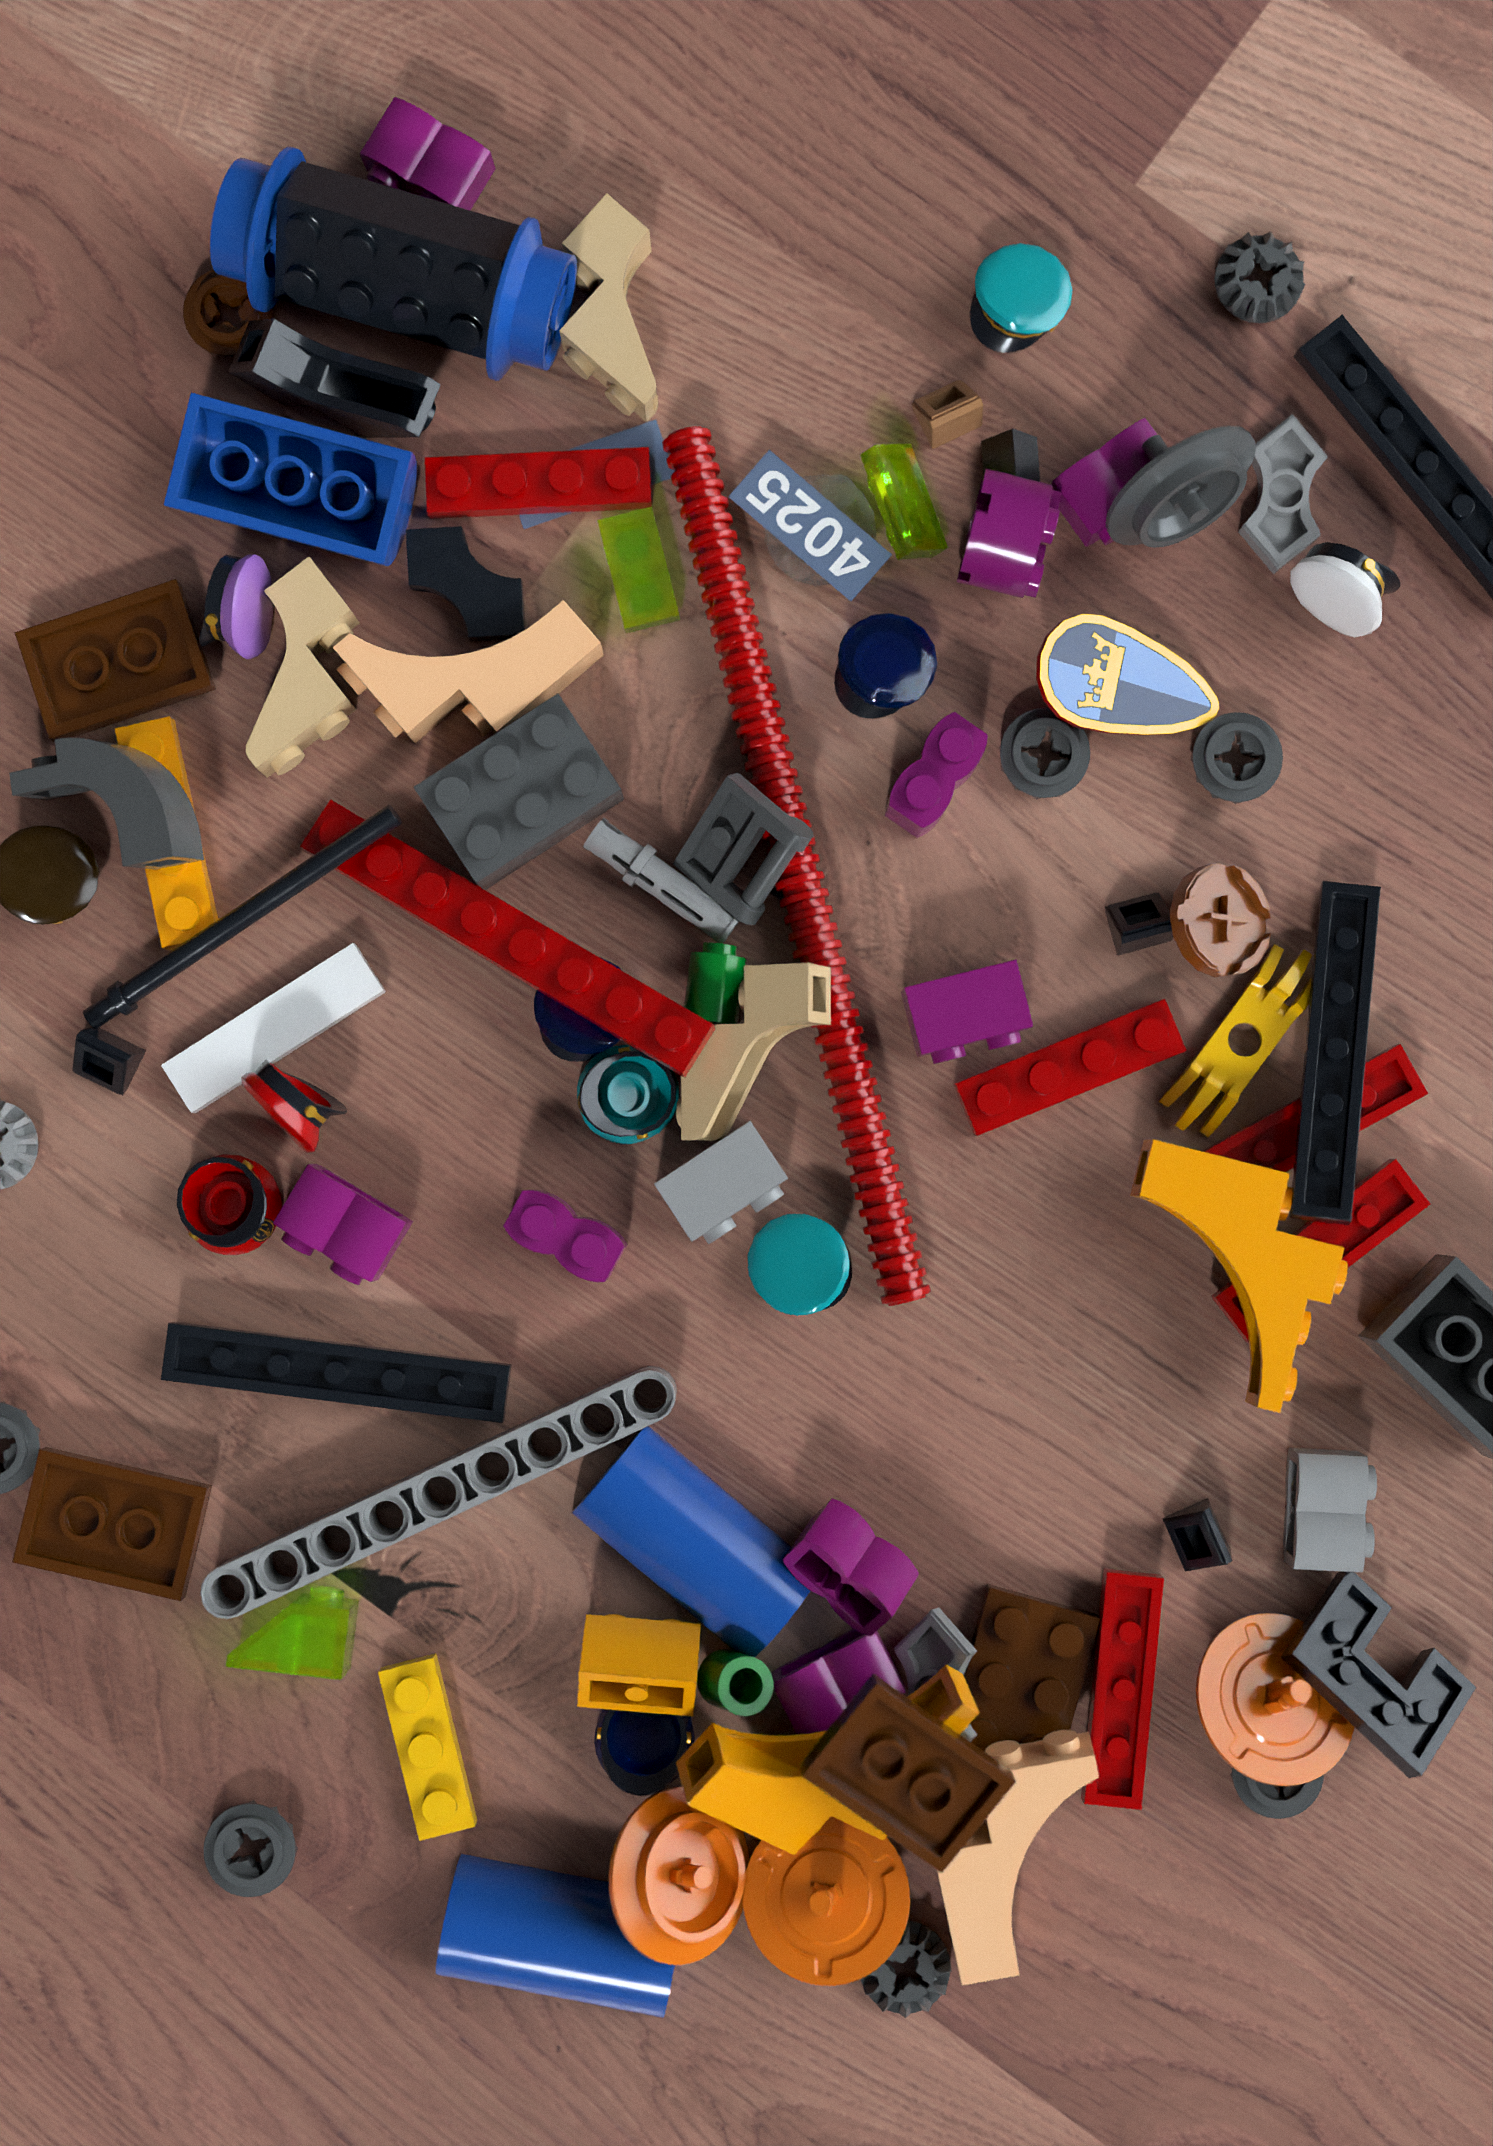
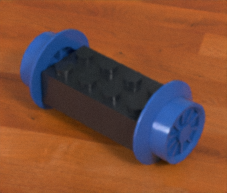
(392, 261)

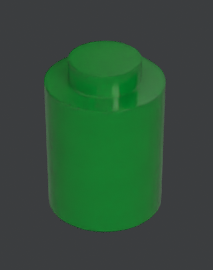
(715, 983)
(735, 1682)

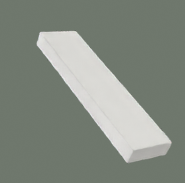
(273, 1027)

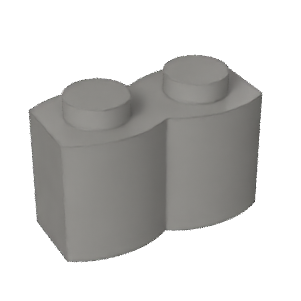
(1327, 1510)

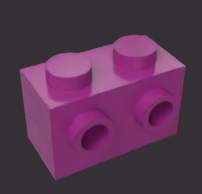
(967, 1010)

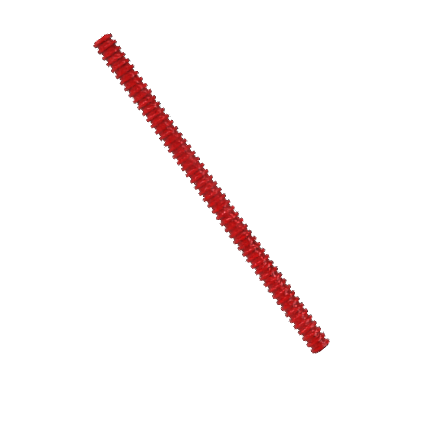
(800, 881)

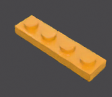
(181, 892)

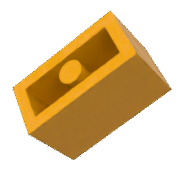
(639, 1665)

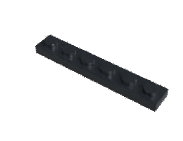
(1404, 443)
(1335, 1053)
(336, 1372)

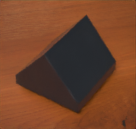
(1012, 453)
(1139, 923)
(106, 1059)
(1198, 1537)

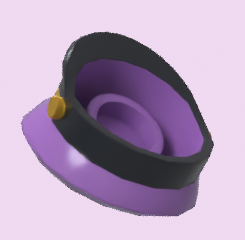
(238, 606)

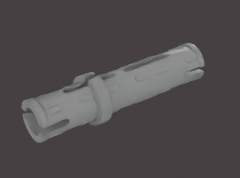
(659, 879)

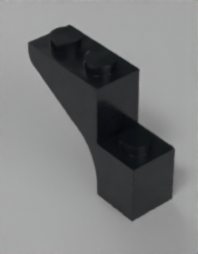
(351, 389)

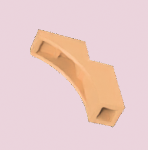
(495, 681)
(984, 1873)

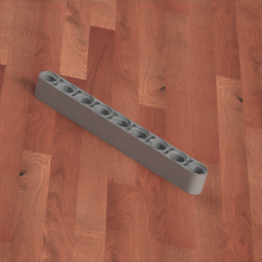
(419, 1510)

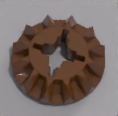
(202, 313)

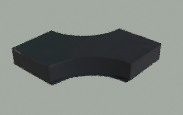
(444, 566)

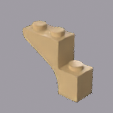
(602, 333)
(304, 697)
(774, 1003)

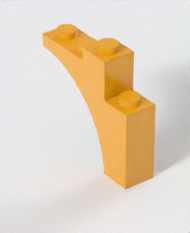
(1273, 1272)
(758, 1778)

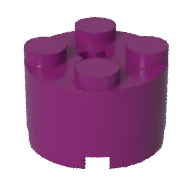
(1006, 534)

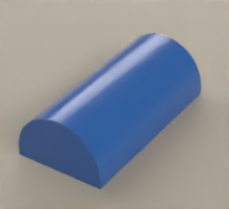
(292, 480)
(694, 1542)
(545, 1938)

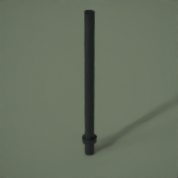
(124, 997)

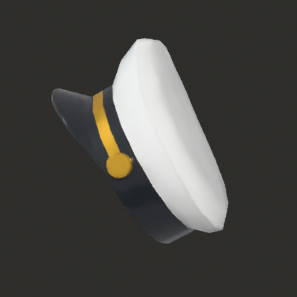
(1343, 587)

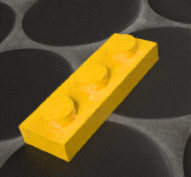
(427, 1747)

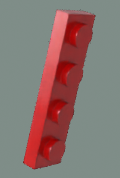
(538, 482)
(1070, 1067)
(1271, 1140)
(1380, 1207)
(1123, 1686)

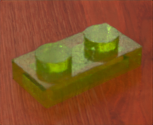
(903, 501)
(638, 570)

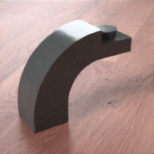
(147, 801)

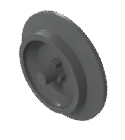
(1181, 487)

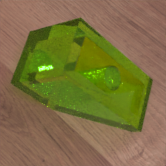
(304, 1638)

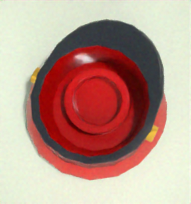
(292, 1103)
(229, 1204)

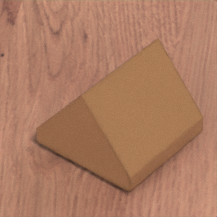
(948, 413)

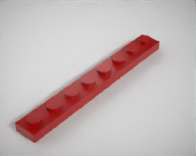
(518, 944)

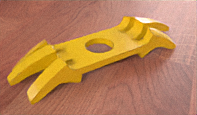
(1216, 1060)

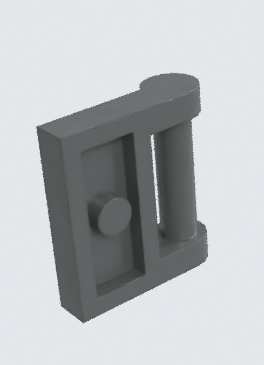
(726, 840)

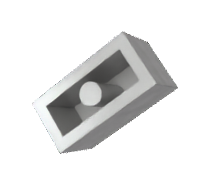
(721, 1183)

